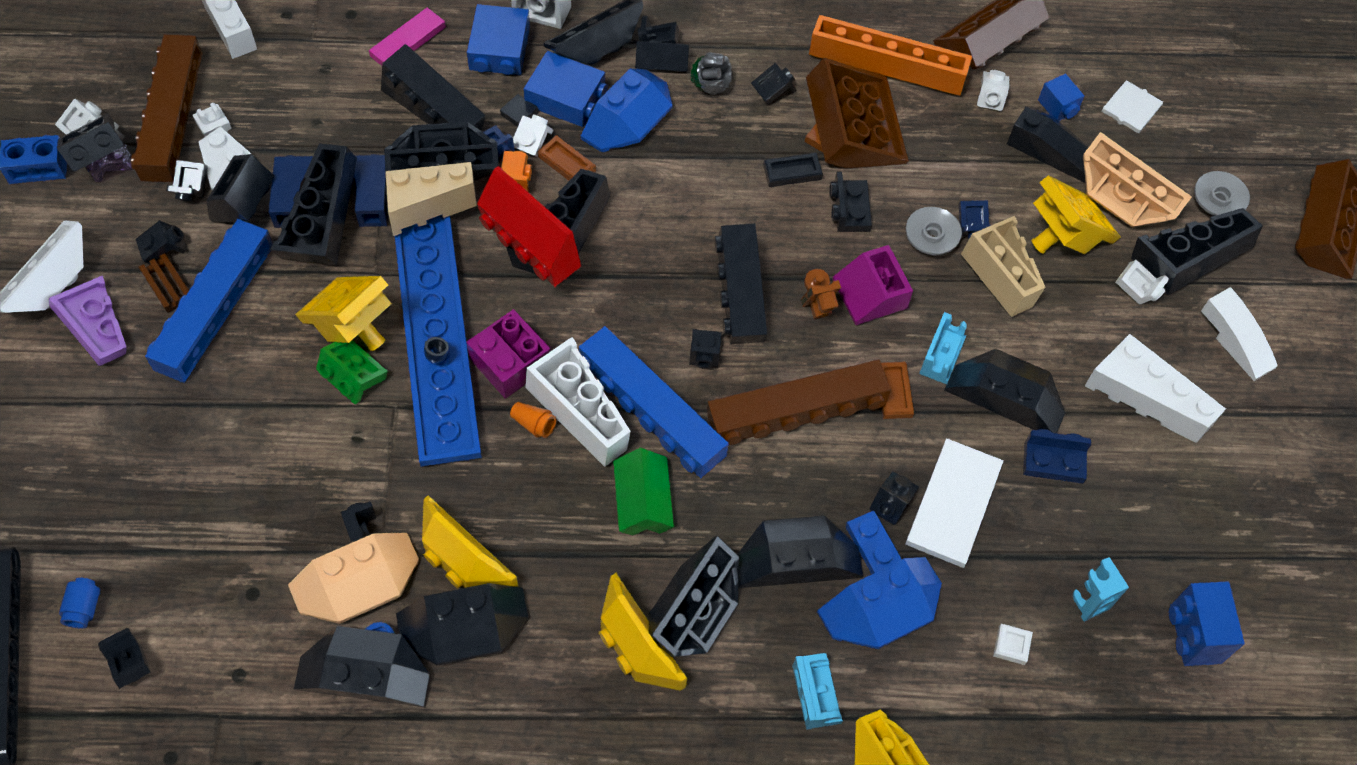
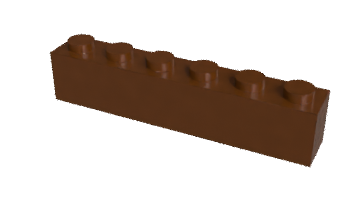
(167, 108)
(799, 402)

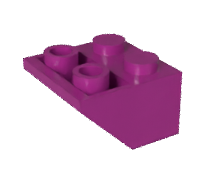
(874, 285)
(506, 351)

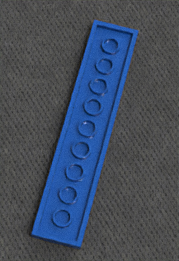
(431, 309)

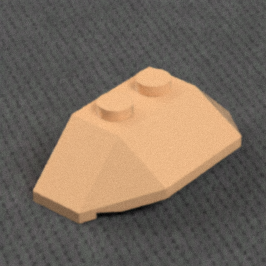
(1129, 185)
(355, 577)

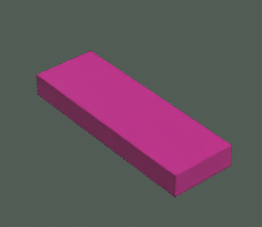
(412, 33)

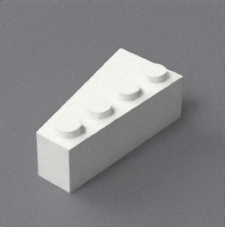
(1155, 389)
(578, 401)

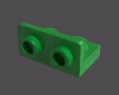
(349, 369)

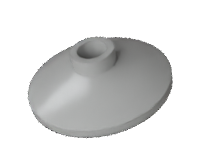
(1221, 193)
(937, 223)

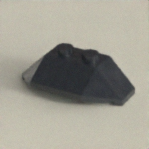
(599, 34)
(443, 145)
(1009, 389)
(797, 553)
(697, 601)
(463, 622)
(364, 667)

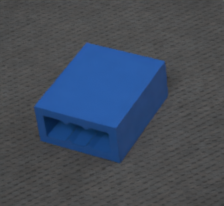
(498, 39)
(565, 88)

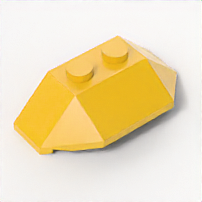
(459, 552)
(628, 632)
(884, 742)

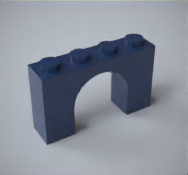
(368, 180)

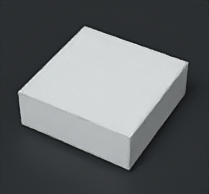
(1013, 644)

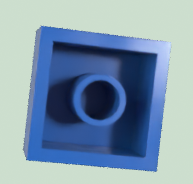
(1206, 624)

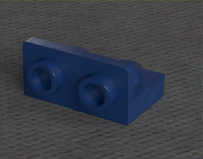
(1056, 456)

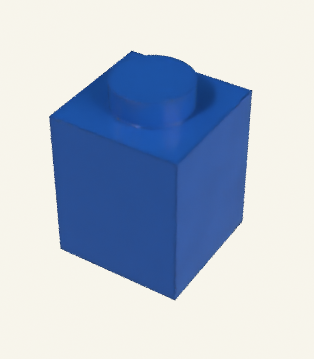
(1061, 97)

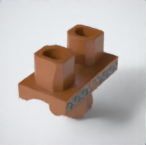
(820, 294)

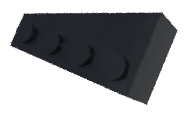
(425, 91)
(576, 207)
(319, 209)
(1197, 247)
(741, 284)

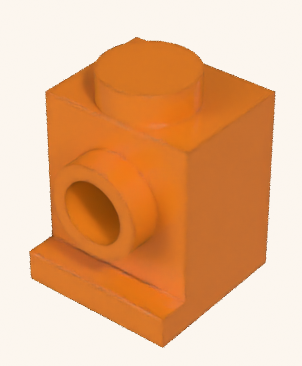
(516, 166)

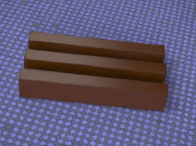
(156, 267)

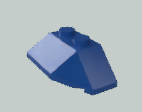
(627, 111)
(884, 604)

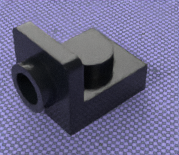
(773, 83)
(705, 348)
(355, 519)

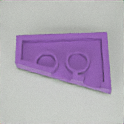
(91, 319)

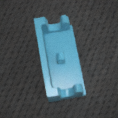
(944, 350)
(1105, 587)
(816, 691)

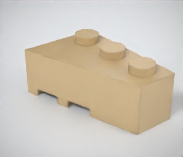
(427, 193)
(1004, 265)

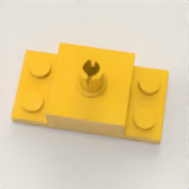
(1071, 218)
(348, 309)

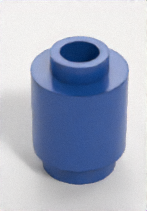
(79, 603)

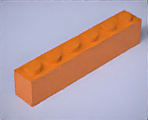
(890, 55)

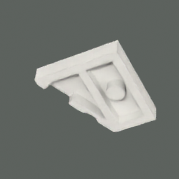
(217, 153)

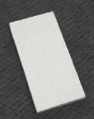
(954, 503)

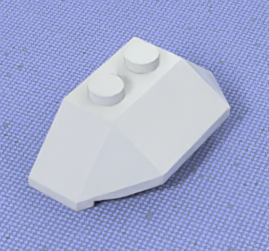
(46, 272)

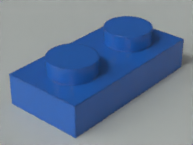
(872, 542)

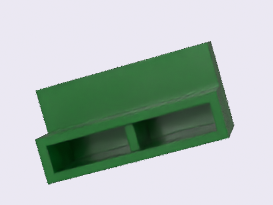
(643, 492)

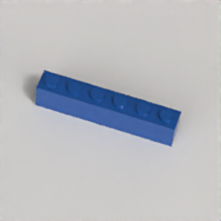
(209, 301)
(653, 403)

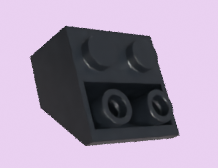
(239, 190)

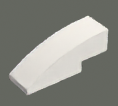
(1240, 333)

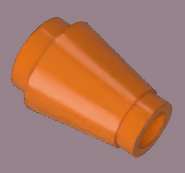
(536, 420)

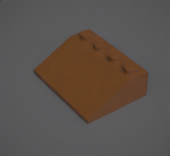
(855, 109)

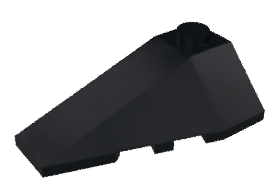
(1048, 142)

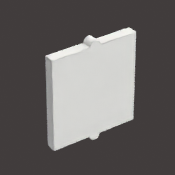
(1132, 106)

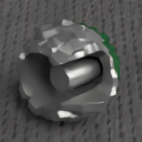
(711, 73)

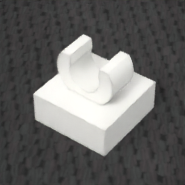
(211, 119)

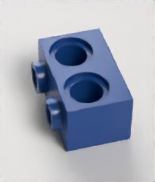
(32, 159)

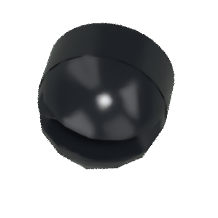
(439, 347)

